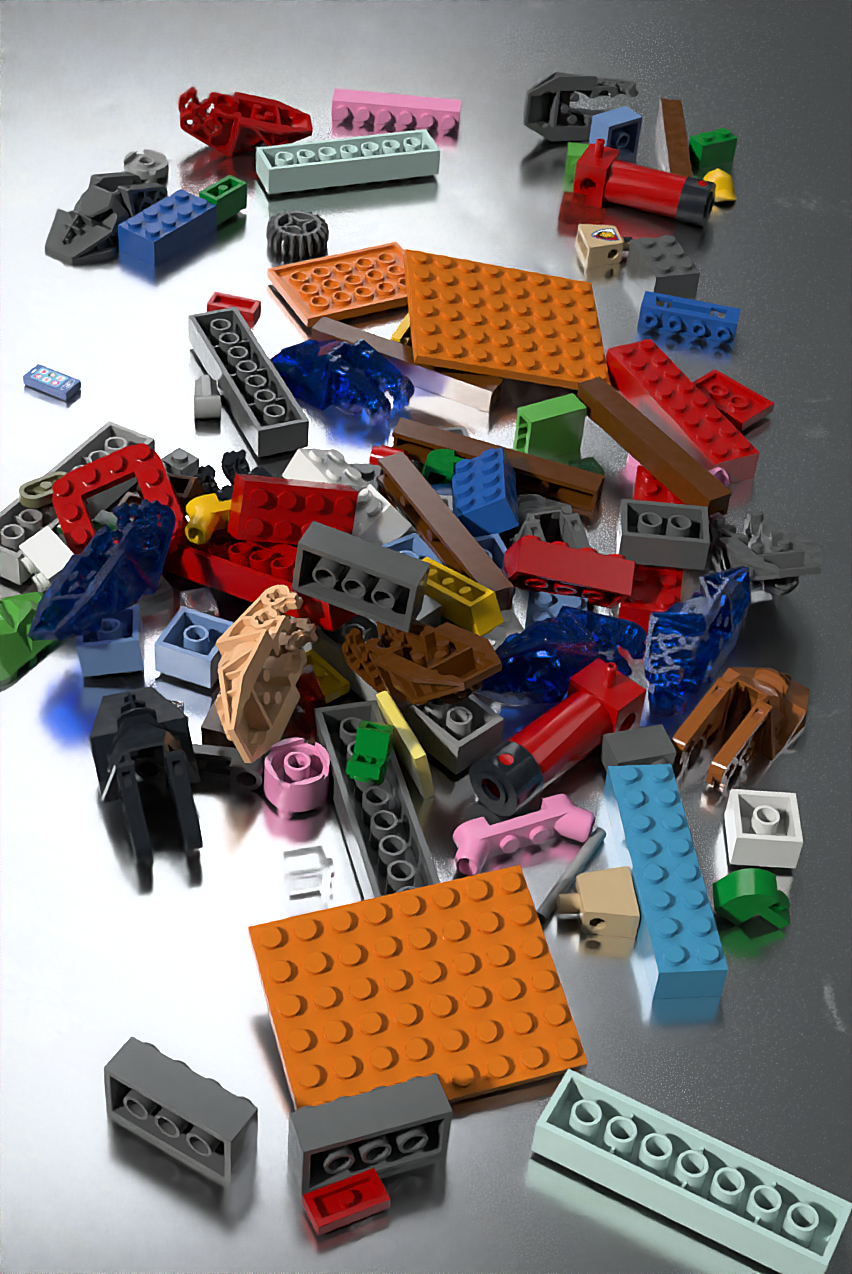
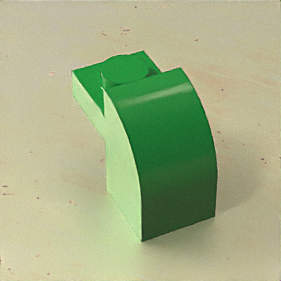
(439, 466)
(371, 752)
(751, 893)

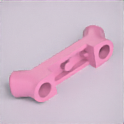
(556, 818)

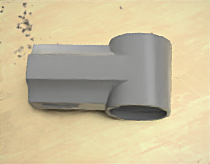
(206, 398)

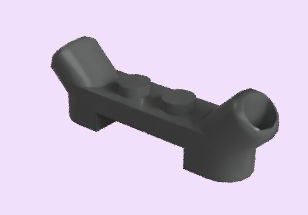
(213, 762)

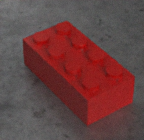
(285, 508)
(568, 571)

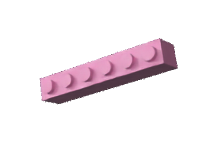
(396, 109)

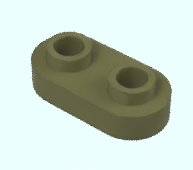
(39, 490)

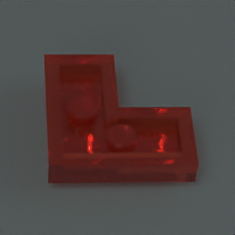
(575, 212)

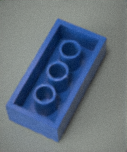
(167, 227)
(485, 493)

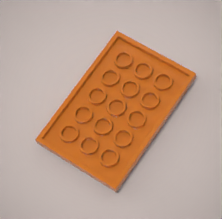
(344, 283)

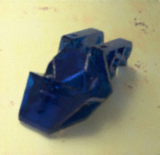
(343, 377)
(107, 574)
(694, 639)
(553, 650)

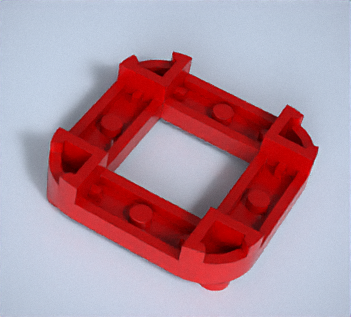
(133, 461)

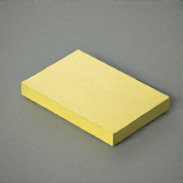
(407, 745)

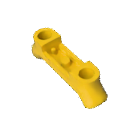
(205, 517)

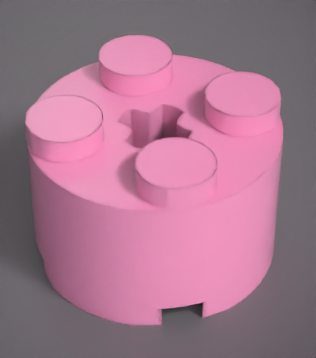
(296, 775)

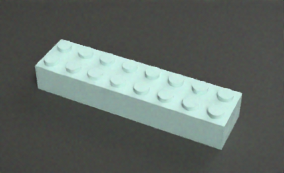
(347, 161)
(690, 1177)

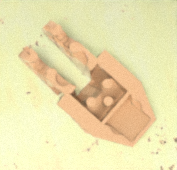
(261, 671)

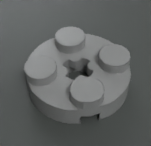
(147, 165)

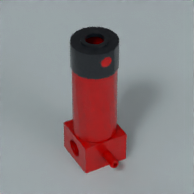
(639, 187)
(520, 768)

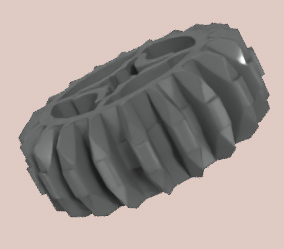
(297, 233)

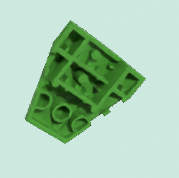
(15, 646)

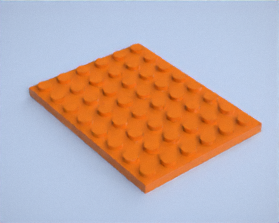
(502, 321)
(417, 987)

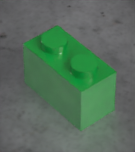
(712, 148)
(228, 196)

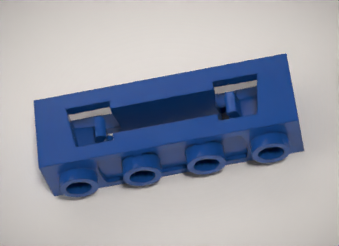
(689, 317)

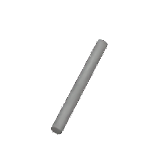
(570, 873)

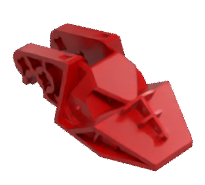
(241, 121)

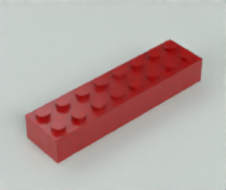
(680, 409)
(248, 570)
(652, 586)

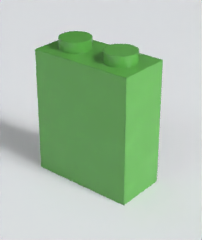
(550, 427)

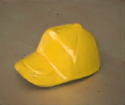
(724, 185)

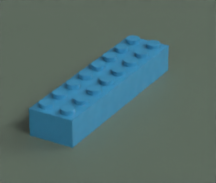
(676, 917)

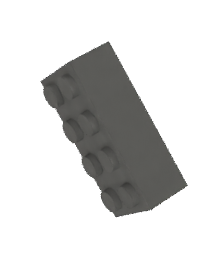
(360, 576)
(181, 1109)
(369, 1131)

